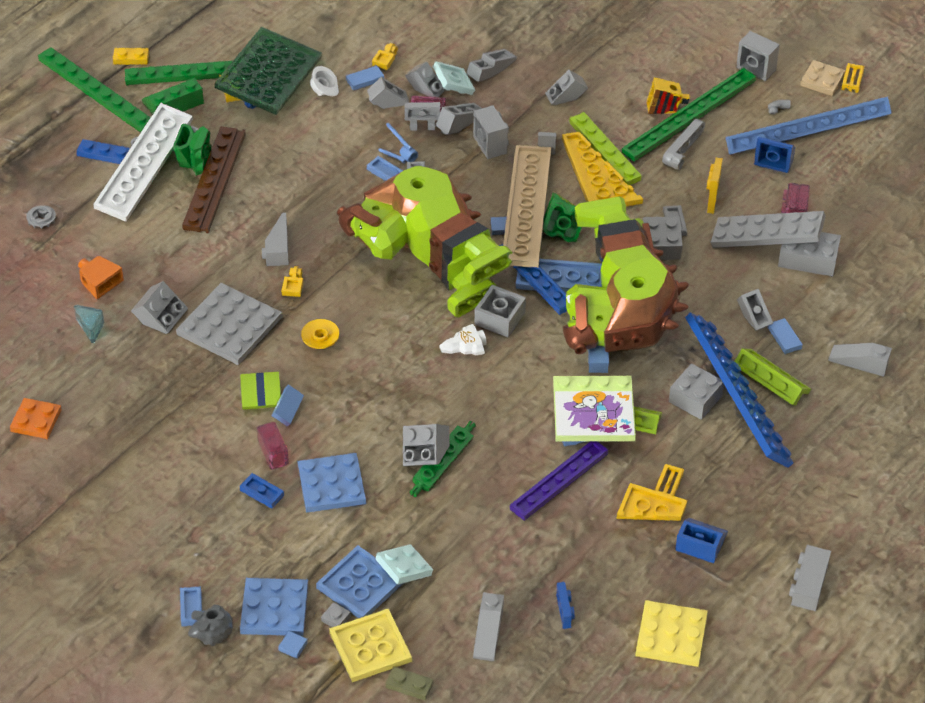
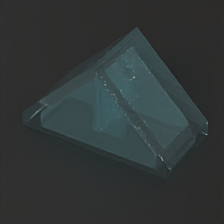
(90, 320)

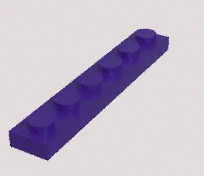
(558, 479)

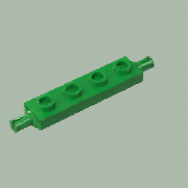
(430, 474)

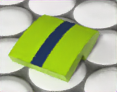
(260, 390)

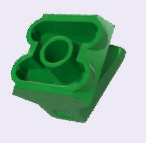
(192, 148)
(560, 219)

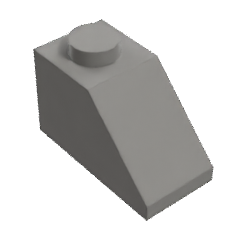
(387, 94)
(754, 309)

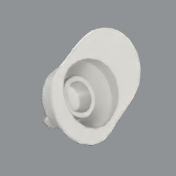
(324, 81)

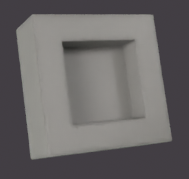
(335, 615)

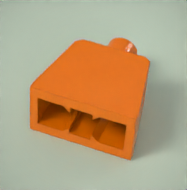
(100, 275)

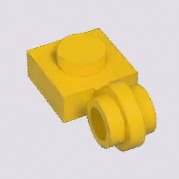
(385, 58)
(294, 283)

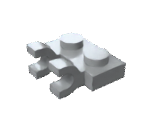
(422, 111)

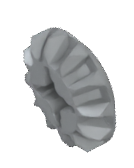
(44, 212)

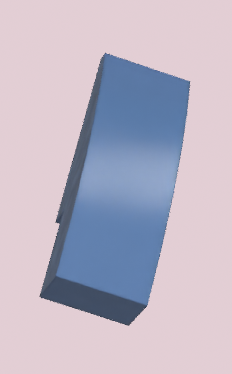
(598, 360)

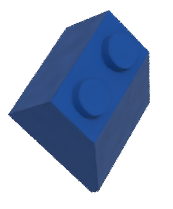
(774, 155)

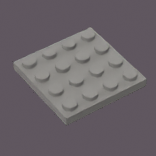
(229, 323)

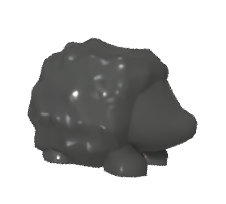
(211, 625)

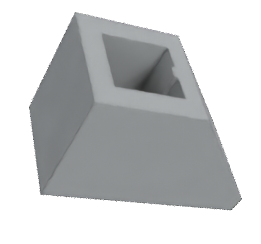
(425, 80)
(567, 88)

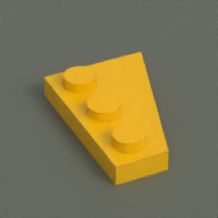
(713, 183)
(650, 505)

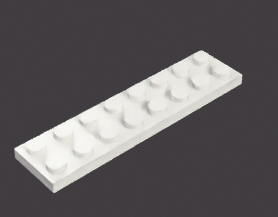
(142, 163)

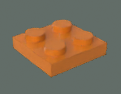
(35, 418)

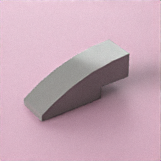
(490, 64)

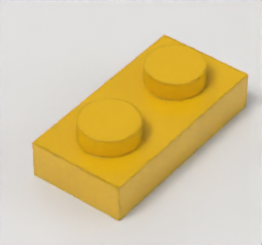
(130, 56)

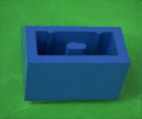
(700, 540)

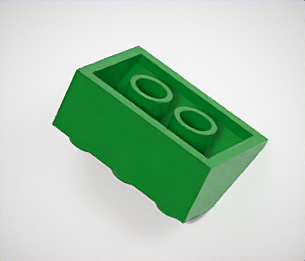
(181, 97)

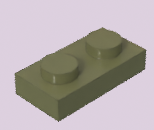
(409, 683)

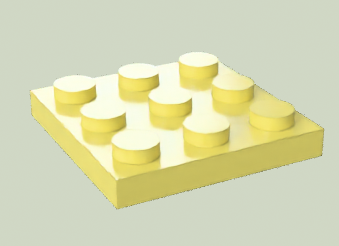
(671, 633)
(370, 645)

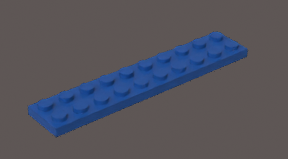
(739, 390)

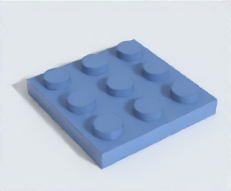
(331, 482)
(358, 583)
(274, 606)

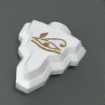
(466, 341)

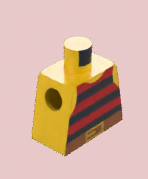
(665, 97)

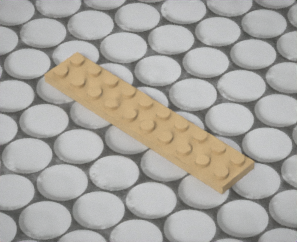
(527, 204)

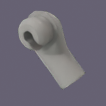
(778, 104)

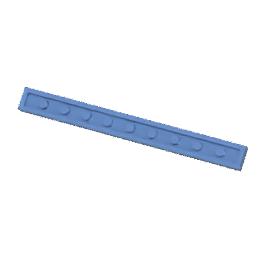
(810, 124)

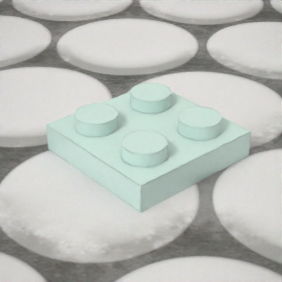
(453, 78)
(404, 564)

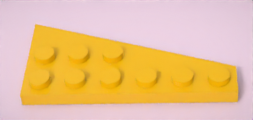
(595, 176)

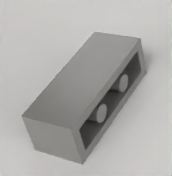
(810, 577)

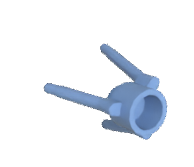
(407, 152)

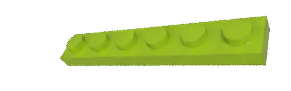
(605, 147)

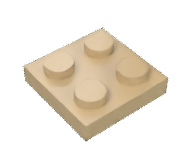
(822, 78)

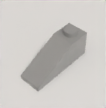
(456, 117)
(277, 244)
(863, 356)
(488, 626)

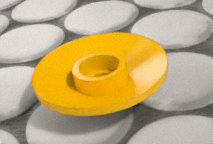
(320, 333)

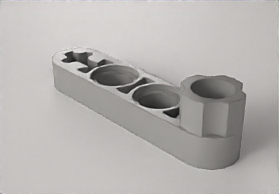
(674, 155)

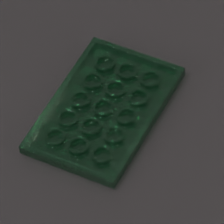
(268, 70)

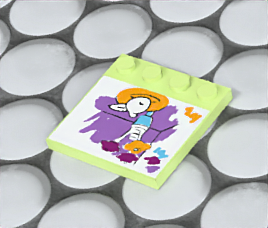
(593, 408)

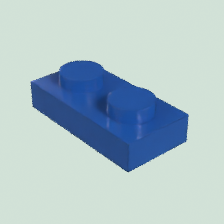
(262, 490)
(563, 598)

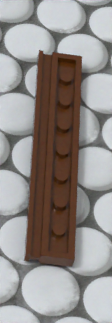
(214, 180)

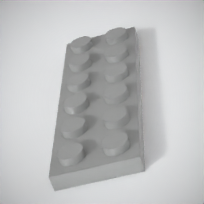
(768, 229)

